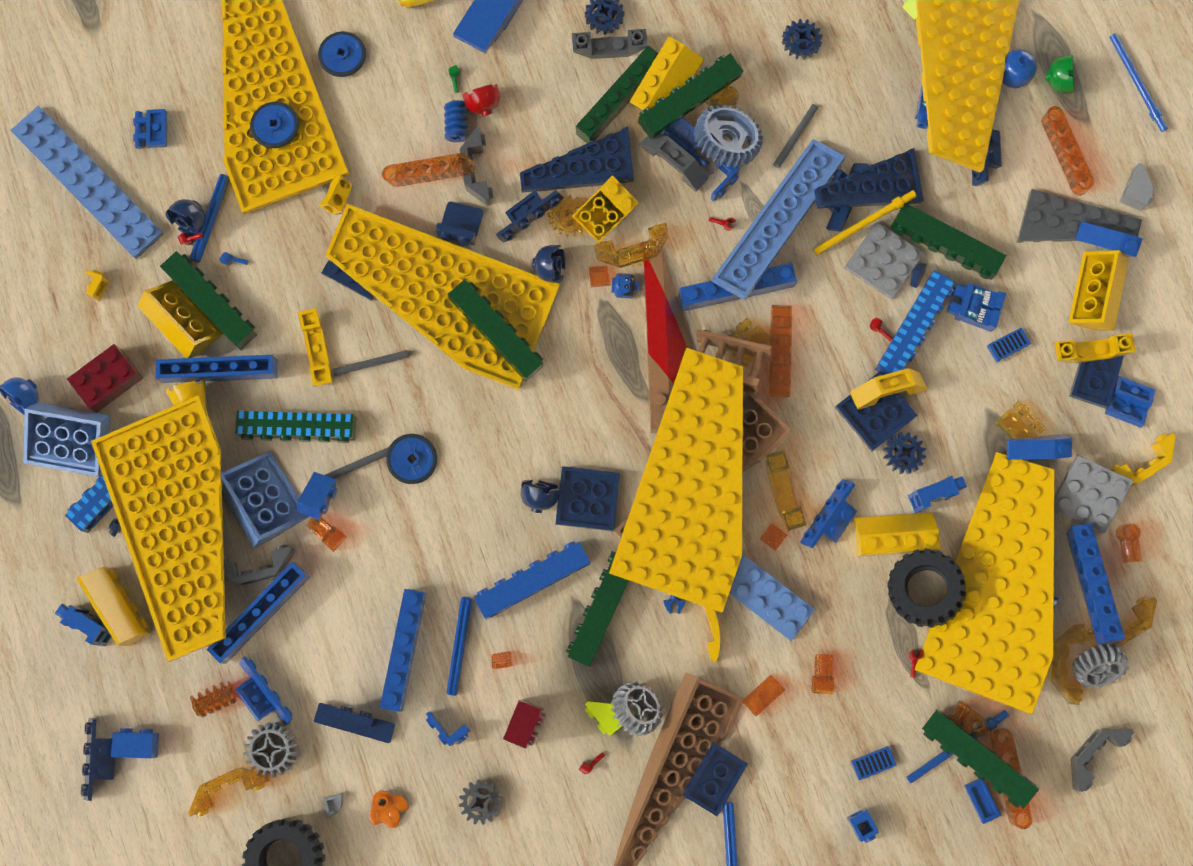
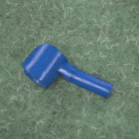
(226, 258)

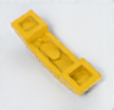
(316, 347)
(714, 646)

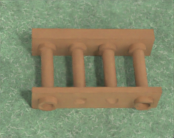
(761, 350)

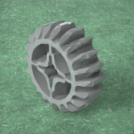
(1100, 666)
(641, 706)
(270, 740)

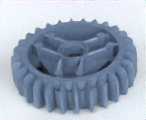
(731, 123)

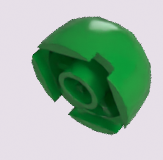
(1061, 74)

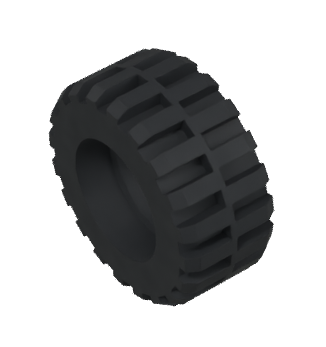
(922, 561)
(284, 829)

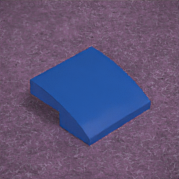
(1130, 402)

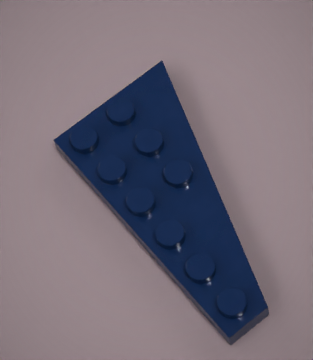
(583, 166)
(874, 184)

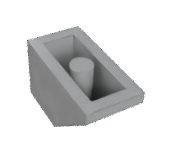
(1138, 189)

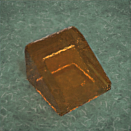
(501, 660)

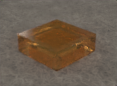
(599, 276)
(773, 537)

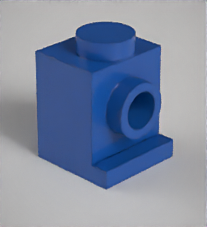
(869, 832)

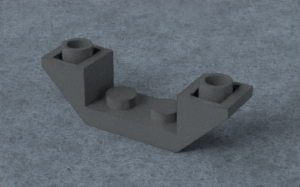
(609, 47)
(678, 158)
(479, 190)
(280, 559)
(1081, 776)

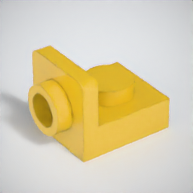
(97, 286)

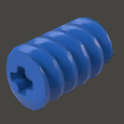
(455, 120)

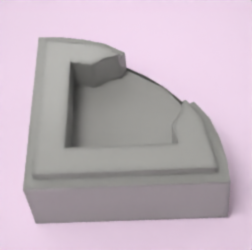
(333, 804)

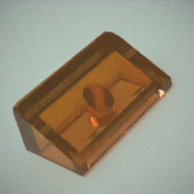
(763, 695)

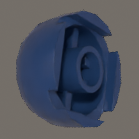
(187, 216)
(549, 263)
(539, 495)

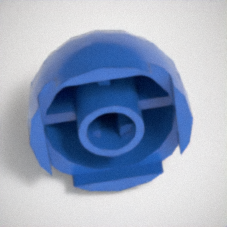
(1019, 68)
(20, 393)

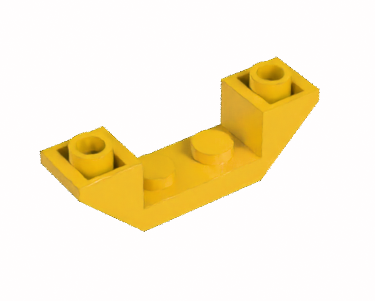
(1094, 350)
(887, 384)
(1163, 448)

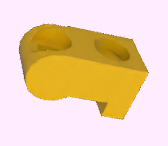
(336, 195)

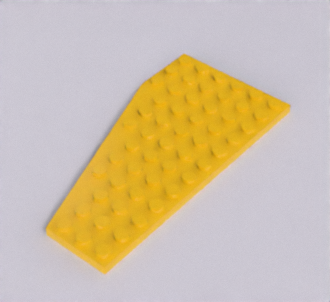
(261, 67)
(963, 73)
(416, 273)
(689, 501)
(170, 510)
(1005, 629)

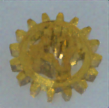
(561, 211)

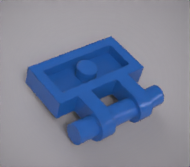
(155, 128)

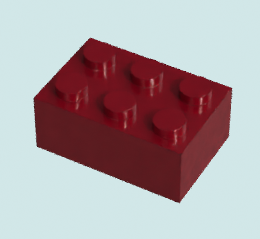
(105, 378)
(524, 723)

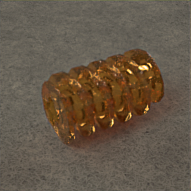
(213, 700)

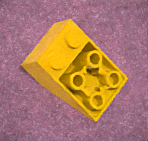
(605, 209)

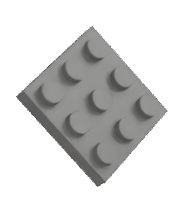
(884, 260)
(1091, 493)

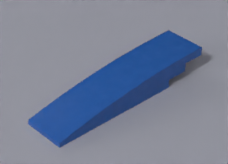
(485, 22)

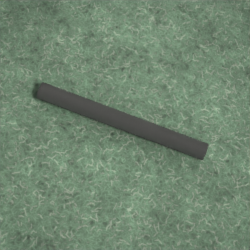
(795, 136)
(371, 362)
(358, 464)

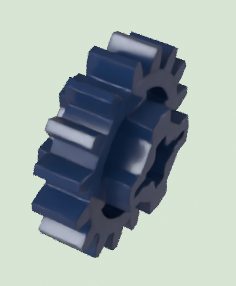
(599, 20)
(802, 40)
(908, 459)

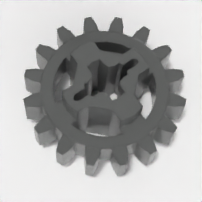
(475, 792)

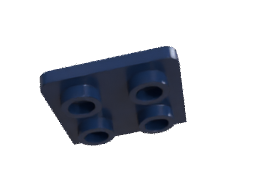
(460, 223)

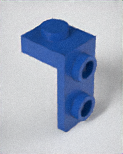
(732, 177)
(458, 736)

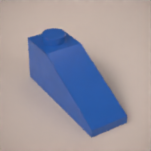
(1108, 239)
(1040, 447)

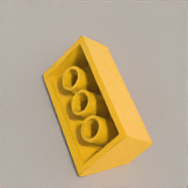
(670, 69)
(1099, 290)
(179, 319)
(896, 534)
(114, 606)

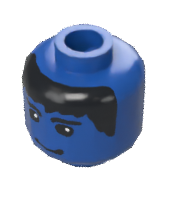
(624, 285)

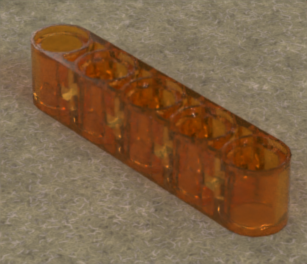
(1066, 159)
(436, 173)
(781, 350)
(1008, 745)

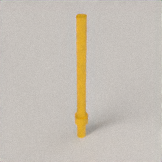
(897, 203)

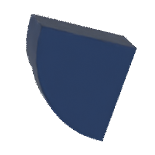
(917, 274)

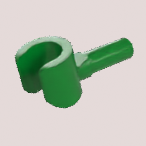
(453, 72)

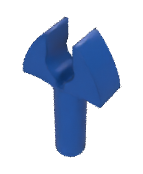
(667, 603)

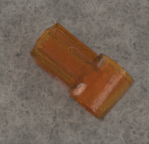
(330, 535)
(1129, 546)
(822, 679)

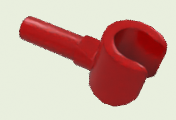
(723, 222)
(184, 238)
(875, 325)
(914, 661)
(586, 767)

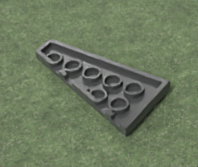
(1059, 218)

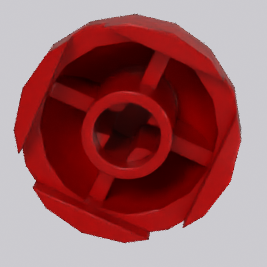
(483, 99)

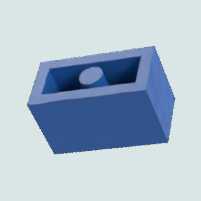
(317, 495)
(135, 744)

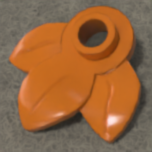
(389, 811)

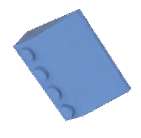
(63, 437)
(261, 499)

